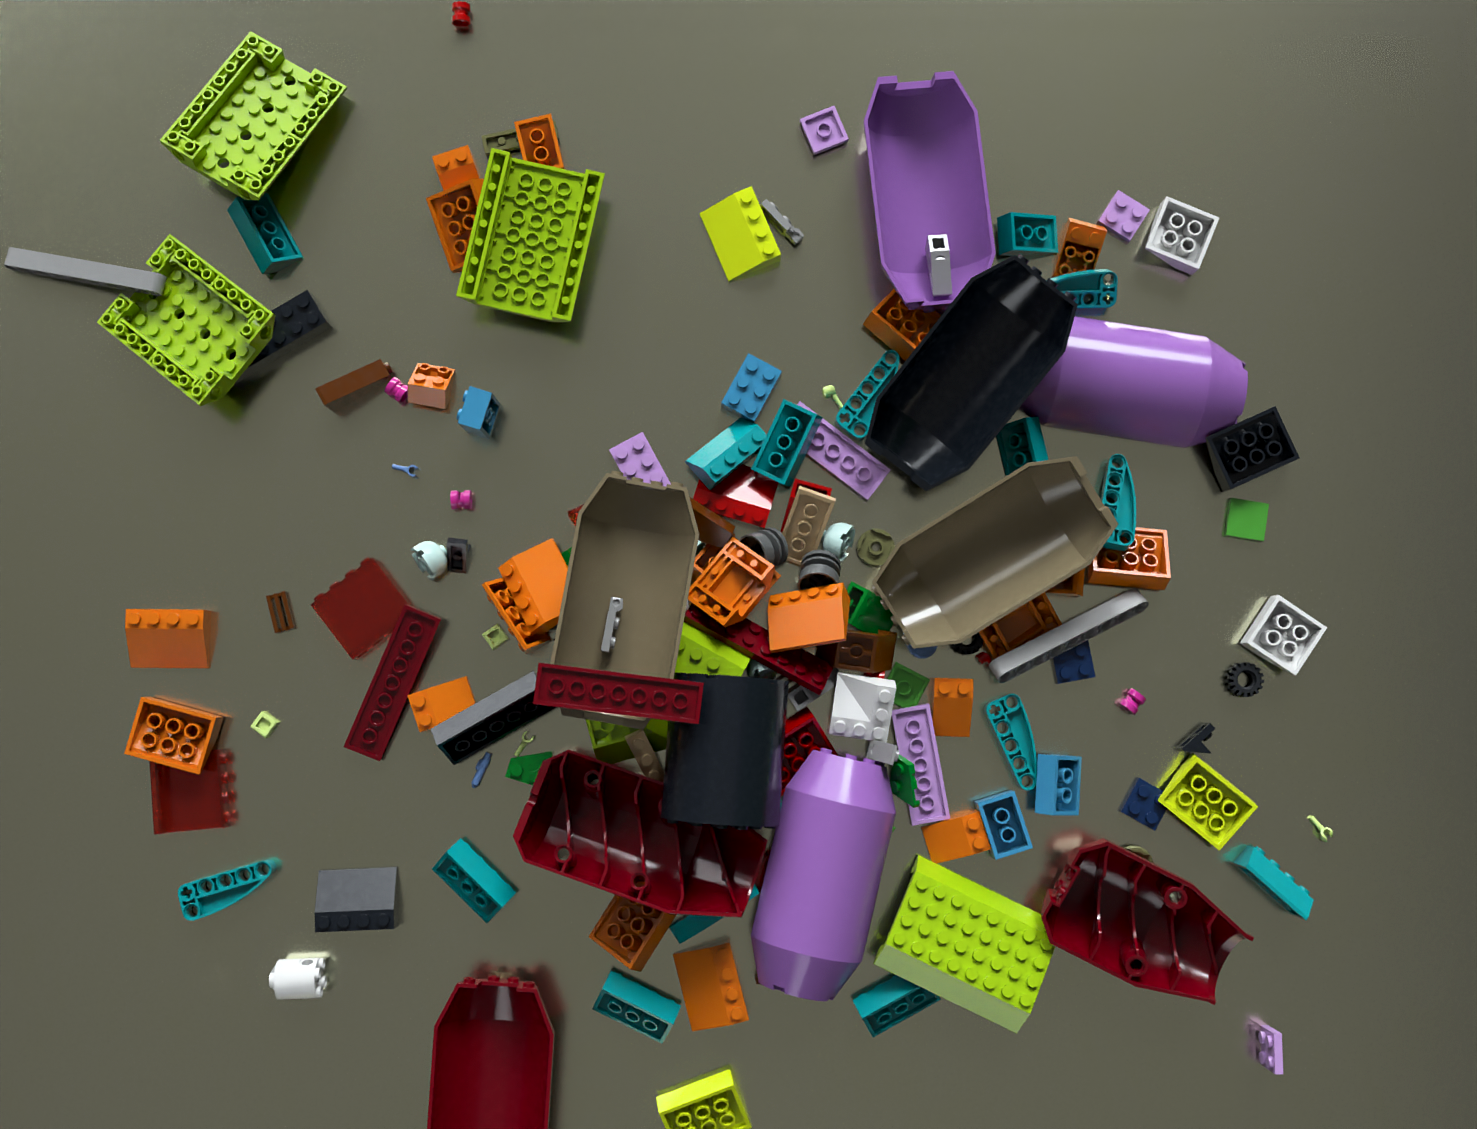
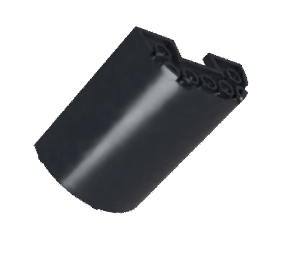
(730, 761)

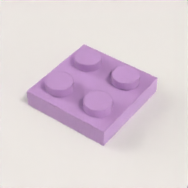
(824, 130)
(1123, 216)
(1271, 1049)

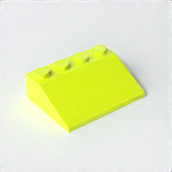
(740, 234)
(1207, 801)
(705, 1105)

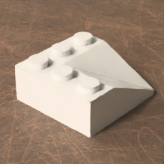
(1181, 235)
(1283, 634)
(862, 707)

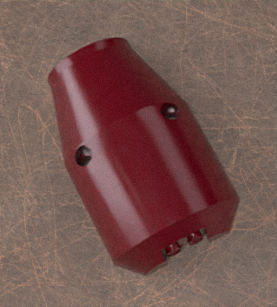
(1139, 922)

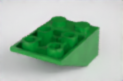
(866, 610)

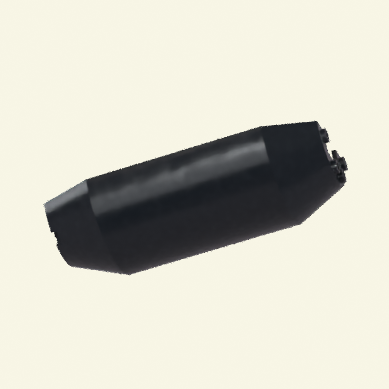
(971, 372)

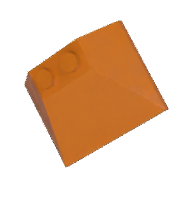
(732, 583)
(1020, 626)

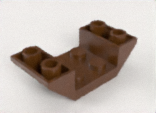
(861, 651)

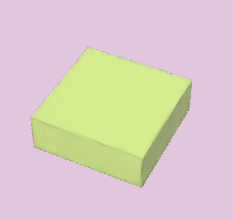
(495, 636)
(264, 724)

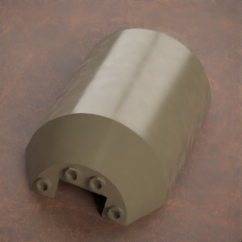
(632, 546)
(994, 553)

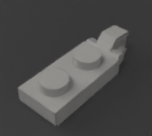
(781, 222)
(612, 623)

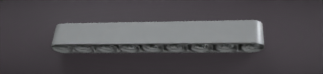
(85, 271)
(1068, 635)

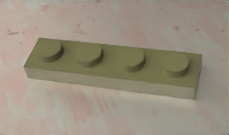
(504, 140)

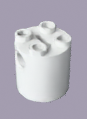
(298, 978)

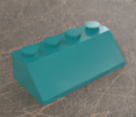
(264, 233)
(787, 443)
(1021, 443)
(726, 452)
(473, 880)
(1275, 882)
(892, 1004)
(637, 1007)

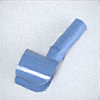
(405, 469)

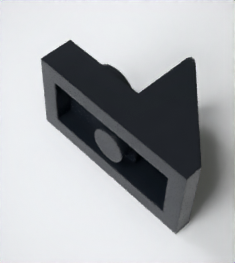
(458, 555)
(1194, 741)

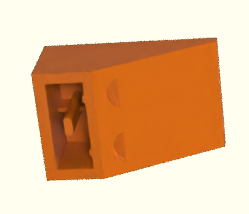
(1079, 247)

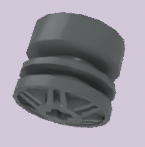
(768, 544)
(819, 569)

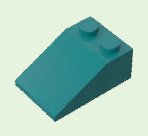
(1027, 234)

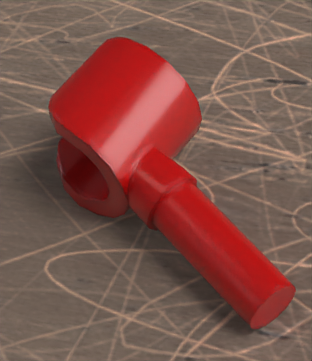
(983, 657)

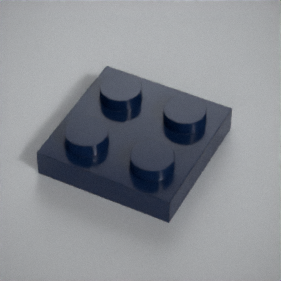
(1074, 664)
(1143, 804)

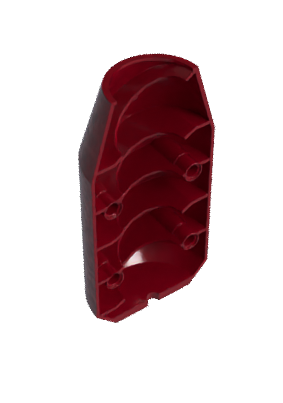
(620, 840)

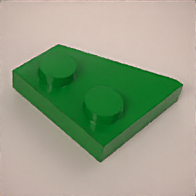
(526, 767)
(904, 781)

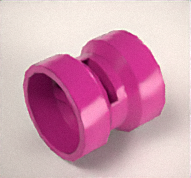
(397, 389)
(461, 499)
(1132, 701)

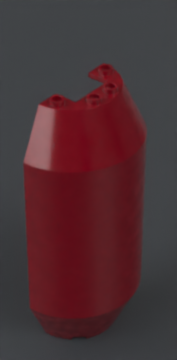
(492, 1057)

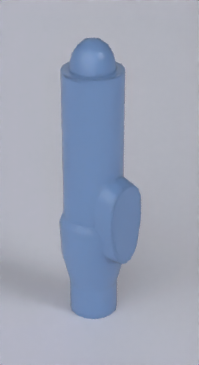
(481, 767)

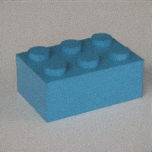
(751, 388)
(478, 412)
(1058, 784)
(1004, 824)

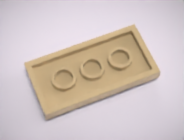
(806, 522)

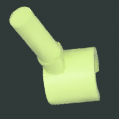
(830, 390)
(524, 742)
(1323, 830)

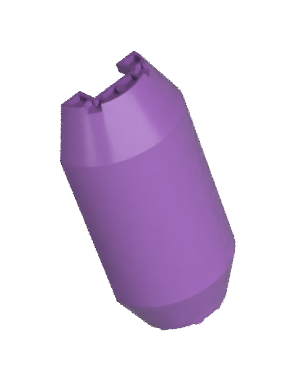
(927, 183)
(1140, 385)
(823, 875)

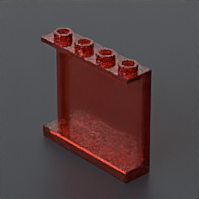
(361, 608)
(191, 800)

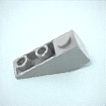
(939, 264)
(802, 696)
(882, 752)

